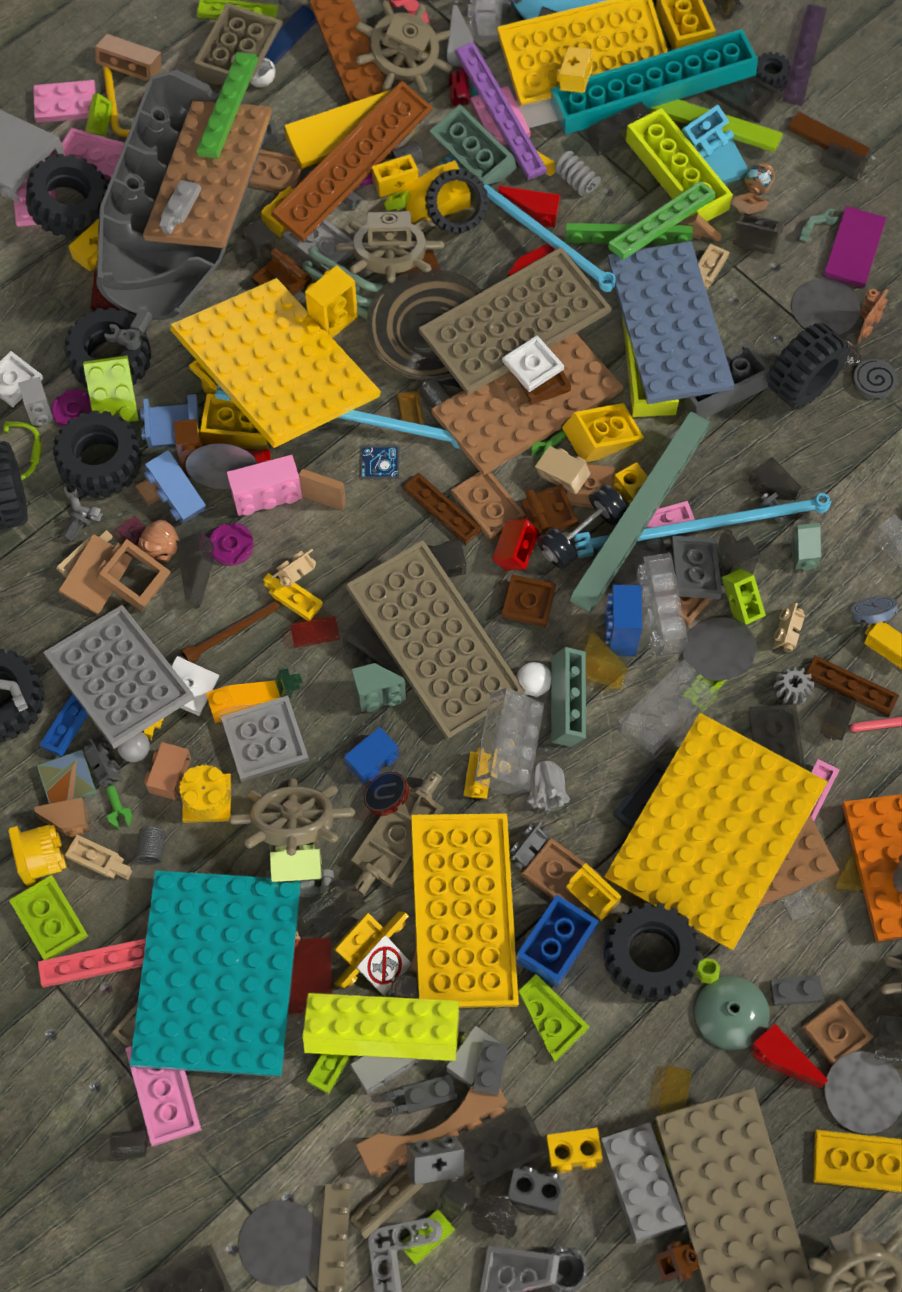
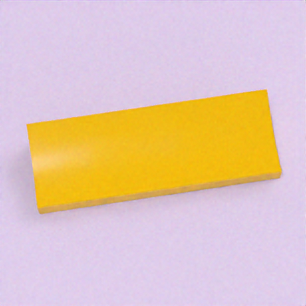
(320, 134)

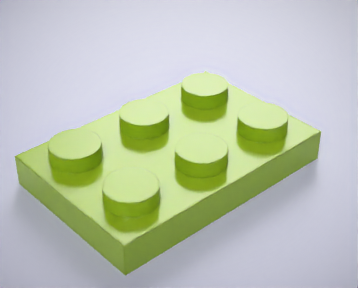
(111, 387)
(48, 918)

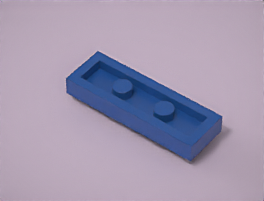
(64, 727)

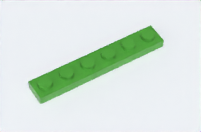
(227, 105)
(661, 220)
(605, 233)

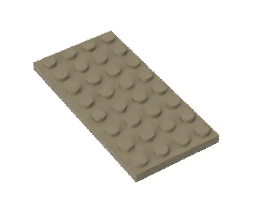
(542, 300)
(433, 638)
(733, 1196)

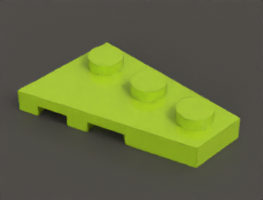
(552, 1017)

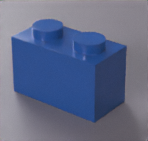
(372, 756)

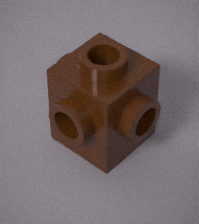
(677, 1262)

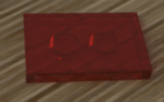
(310, 972)

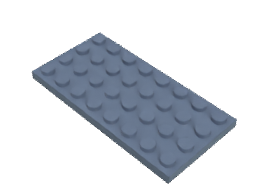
(670, 323)

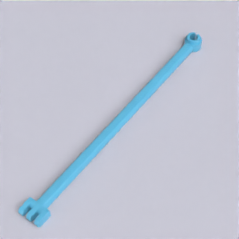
(606, 279)
(384, 422)
(589, 544)

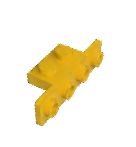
(360, 942)

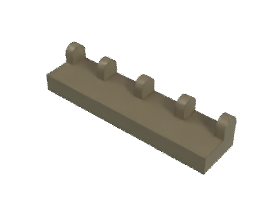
(334, 1238)

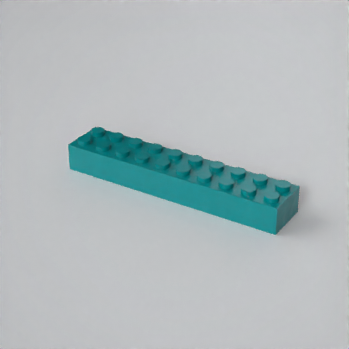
(657, 80)

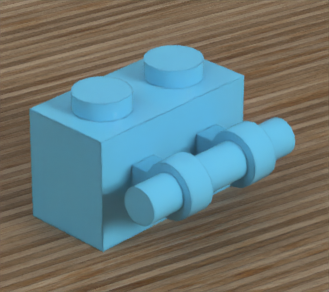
(706, 125)

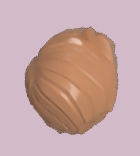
(158, 539)

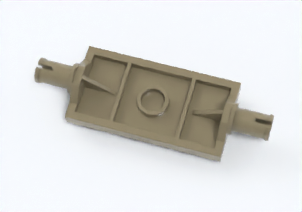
(389, 843)

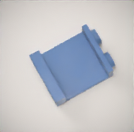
(160, 421)

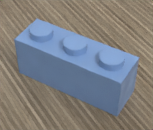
(174, 487)

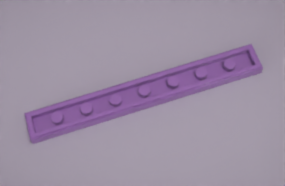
(500, 111)

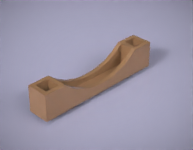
(386, 1150)

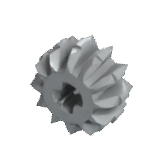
(792, 677)

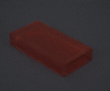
(315, 632)

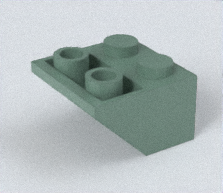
(377, 687)

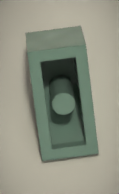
(806, 546)

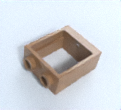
(109, 581)

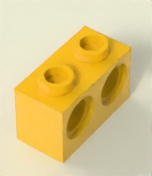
(633, 474)
(571, 1142)

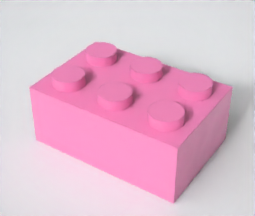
(265, 485)

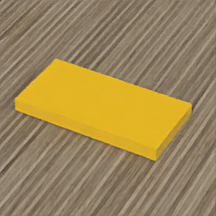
(857, 1161)

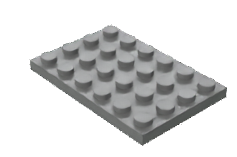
(118, 676)

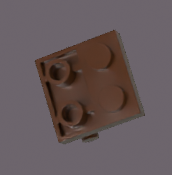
(285, 270)
(549, 509)

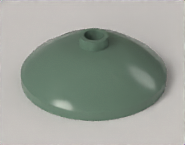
(730, 1029)

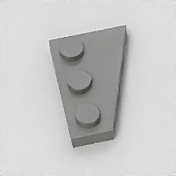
(517, 1270)

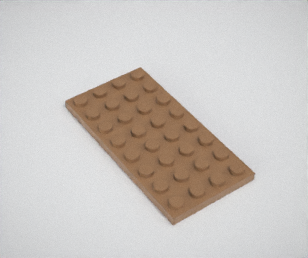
(220, 179)
(500, 421)

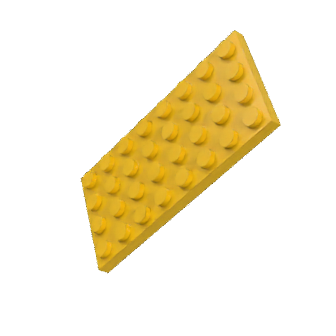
(613, 29)
(464, 909)

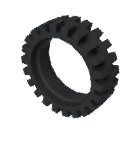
(481, 197)

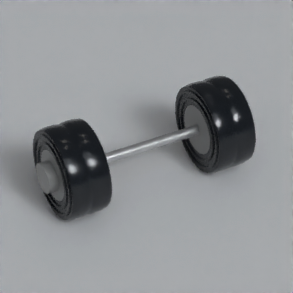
(557, 547)

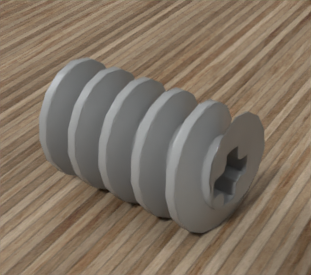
(576, 174)

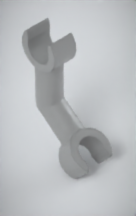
(92, 513)
(16, 693)

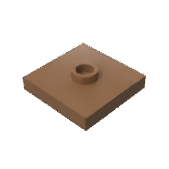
(598, 475)

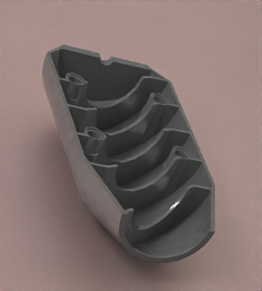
(137, 271)

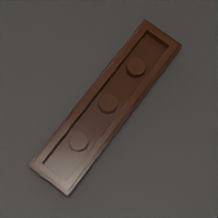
(823, 135)
(442, 509)
(852, 686)

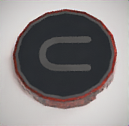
(386, 793)

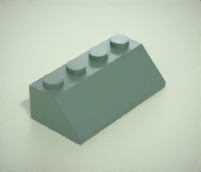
(474, 146)

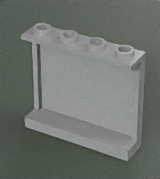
(20, 150)

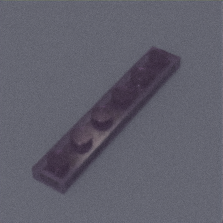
(804, 55)

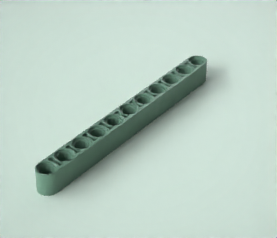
(640, 512)

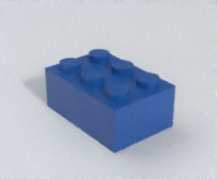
(623, 619)
(556, 941)

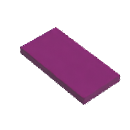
(855, 247)

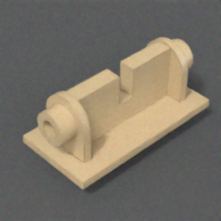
(301, 563)
(790, 619)

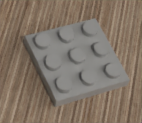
(264, 738)

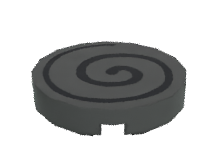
(874, 379)

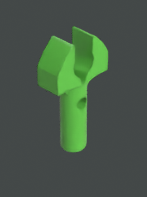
(551, 442)
(117, 809)

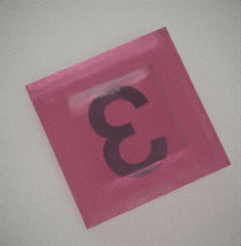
(132, 530)

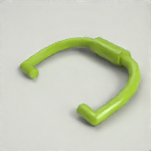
(37, 444)

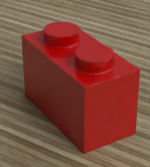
(515, 545)

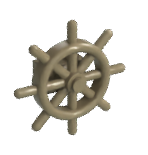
(406, 39)
(389, 237)
(292, 817)
(855, 1265)

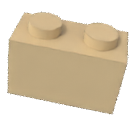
(562, 468)

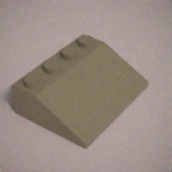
(234, 32)

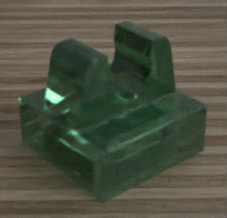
(287, 683)

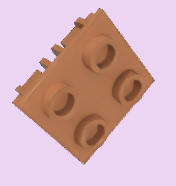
(871, 311)

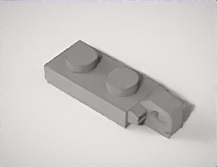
(179, 205)

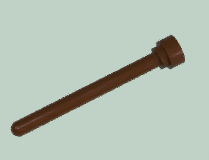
(193, 652)

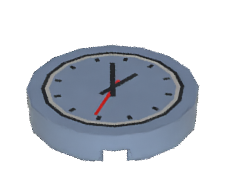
(874, 609)

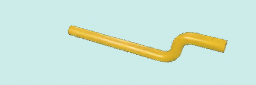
(111, 97)

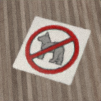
(384, 965)

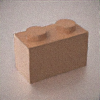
(167, 771)

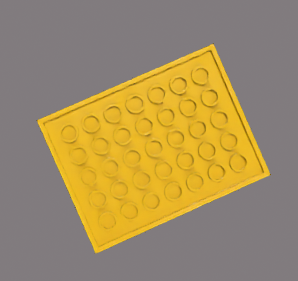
(275, 362)
(716, 830)

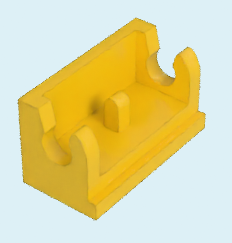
(593, 892)

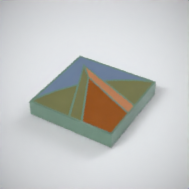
(67, 778)

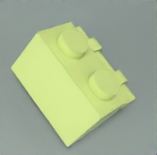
(301, 866)

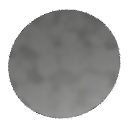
(826, 303)
(212, 462)
(720, 648)
(864, 1093)
(280, 1243)

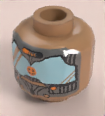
(759, 178)

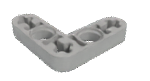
(389, 1249)

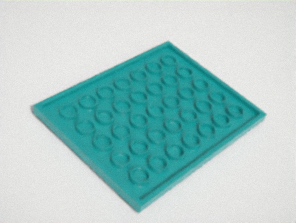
(216, 974)

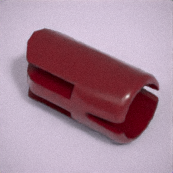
(459, 88)

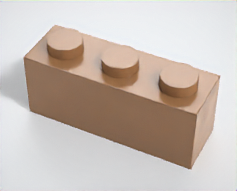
(128, 57)

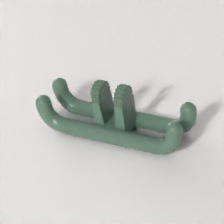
(307, 268)

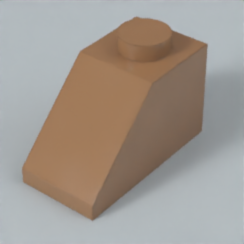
(67, 816)

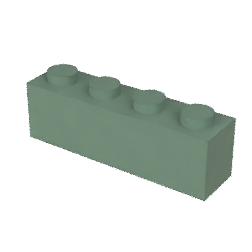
(568, 697)

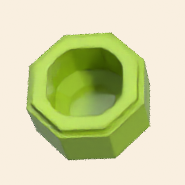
(708, 970)

